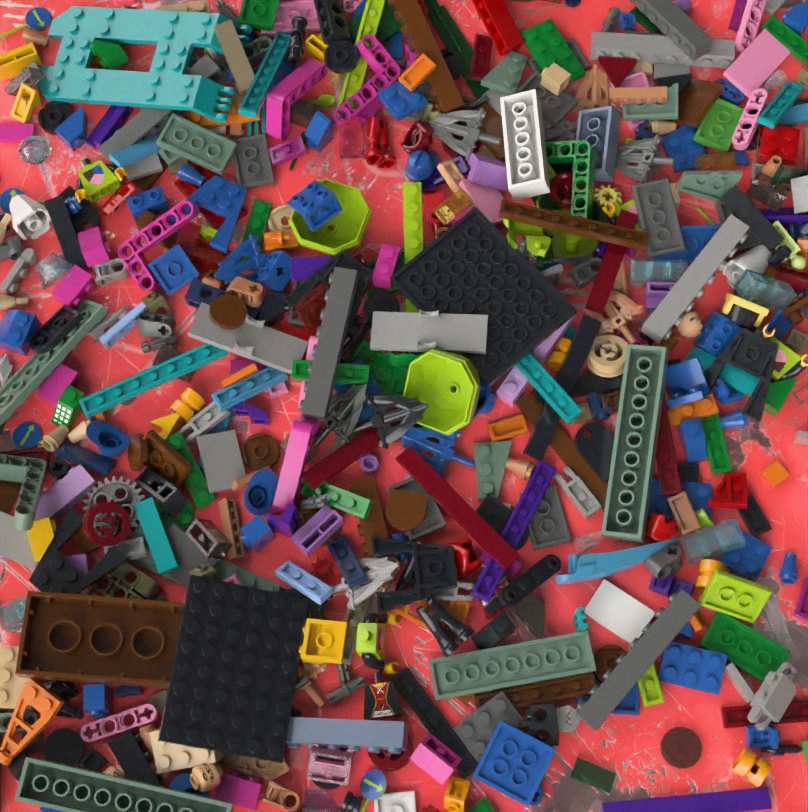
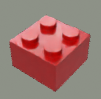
(780, 142)

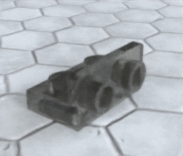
(29, 75)

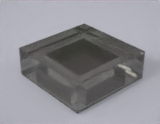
(36, 744)

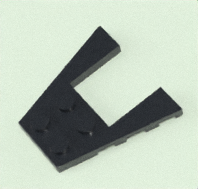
(341, 260)
(753, 356)
(433, 571)
(58, 574)

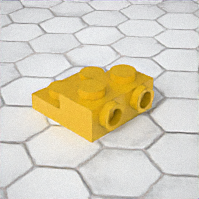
(323, 641)

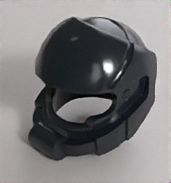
(65, 691)

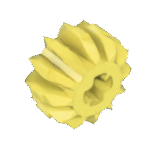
(608, 194)

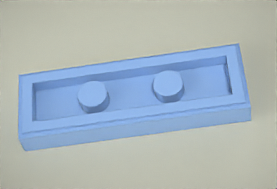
(122, 327)
(304, 582)

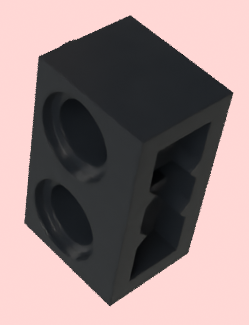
(548, 723)

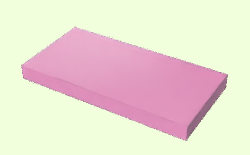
(288, 11)
(756, 63)

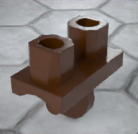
(796, 306)

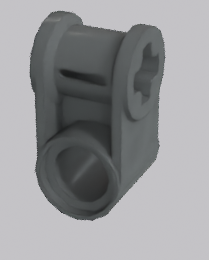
(583, 274)
(154, 326)
(665, 562)

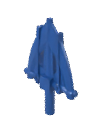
(230, 268)
(416, 439)

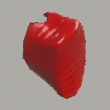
(660, 527)
(464, 557)

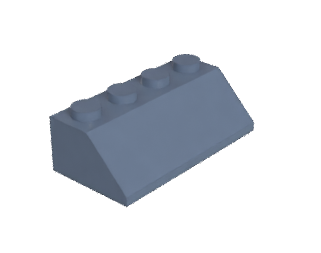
(601, 130)

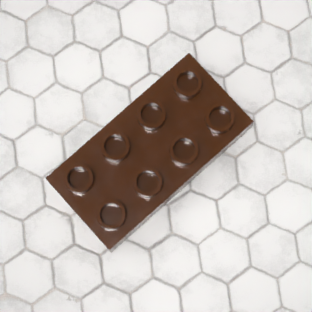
(98, 639)

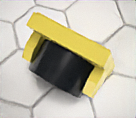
(743, 311)

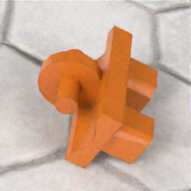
(280, 240)

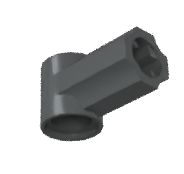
(11, 249)

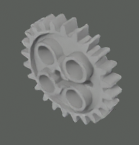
(110, 490)

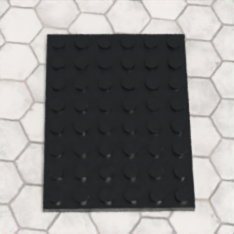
(480, 274)
(234, 670)

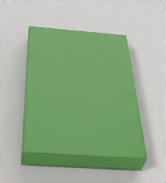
(719, 126)

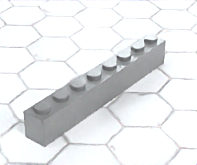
(658, 50)
(695, 278)

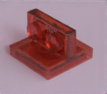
(206, 258)
(310, 308)

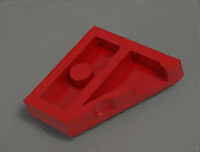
(119, 196)
(730, 492)

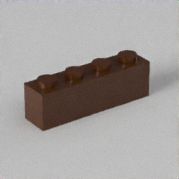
(375, 523)

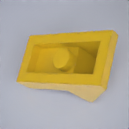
(25, 102)
(168, 425)

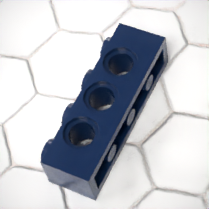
(198, 290)

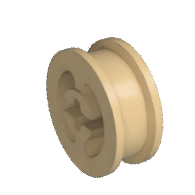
(607, 364)

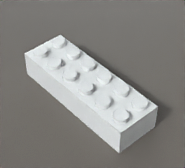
(524, 145)

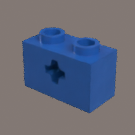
(150, 200)
(276, 272)
(256, 534)
(98, 700)

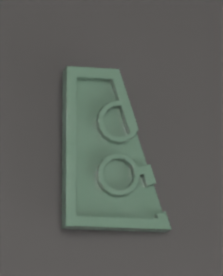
(506, 74)
(654, 110)
(709, 184)
(490, 466)

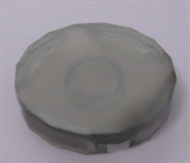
(681, 747)

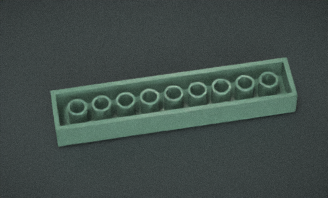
(635, 443)
(86, 790)

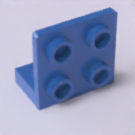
(315, 204)
(717, 334)
(686, 382)

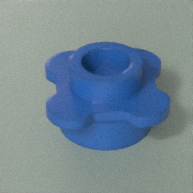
(631, 21)

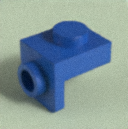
(726, 393)
(766, 737)

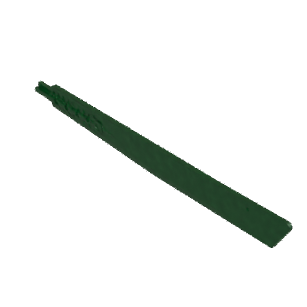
(455, 41)

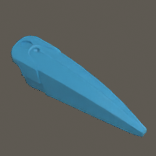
(600, 565)

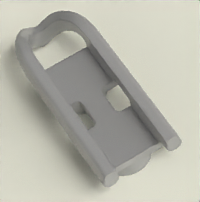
(110, 320)

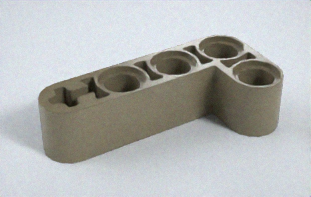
(235, 56)

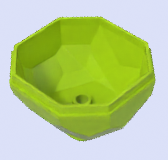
(348, 224)
(433, 382)

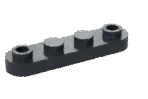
(529, 580)

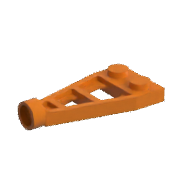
(457, 609)
(43, 701)

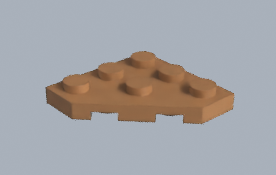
(250, 766)

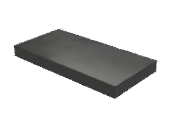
(658, 217)

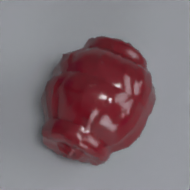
(418, 137)
(562, 189)

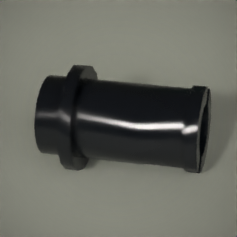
(782, 253)

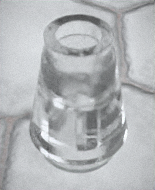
(774, 81)
(586, 542)

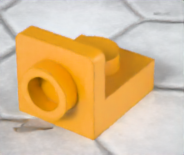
(456, 794)

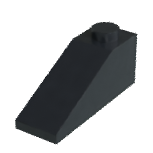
(162, 491)

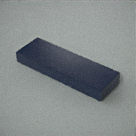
(86, 457)
(347, 562)

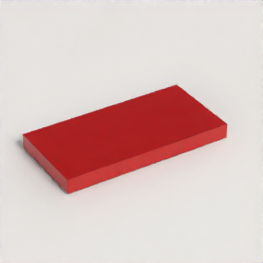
(188, 189)

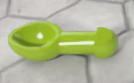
(324, 100)

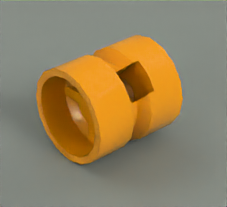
(557, 356)
(189, 403)
(707, 569)
(746, 761)

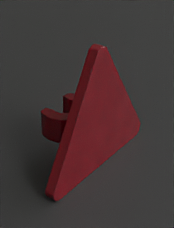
(617, 68)

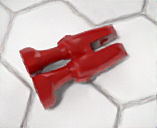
(378, 143)

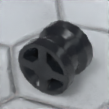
(62, 471)
(351, 803)

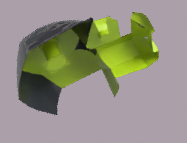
(553, 244)

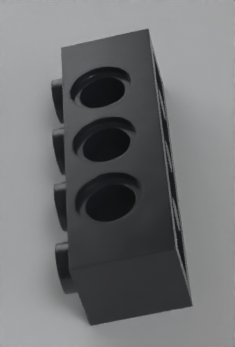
(332, 20)

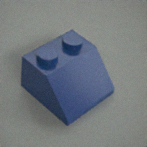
(17, 330)

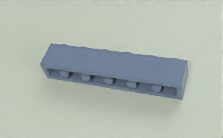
(348, 734)

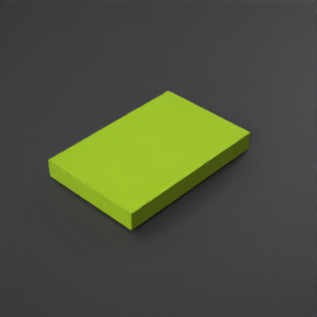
(735, 596)

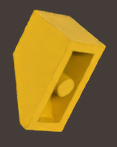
(41, 536)

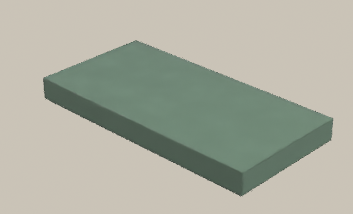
(197, 144)

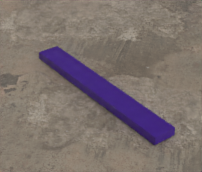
(515, 528)
(721, 801)

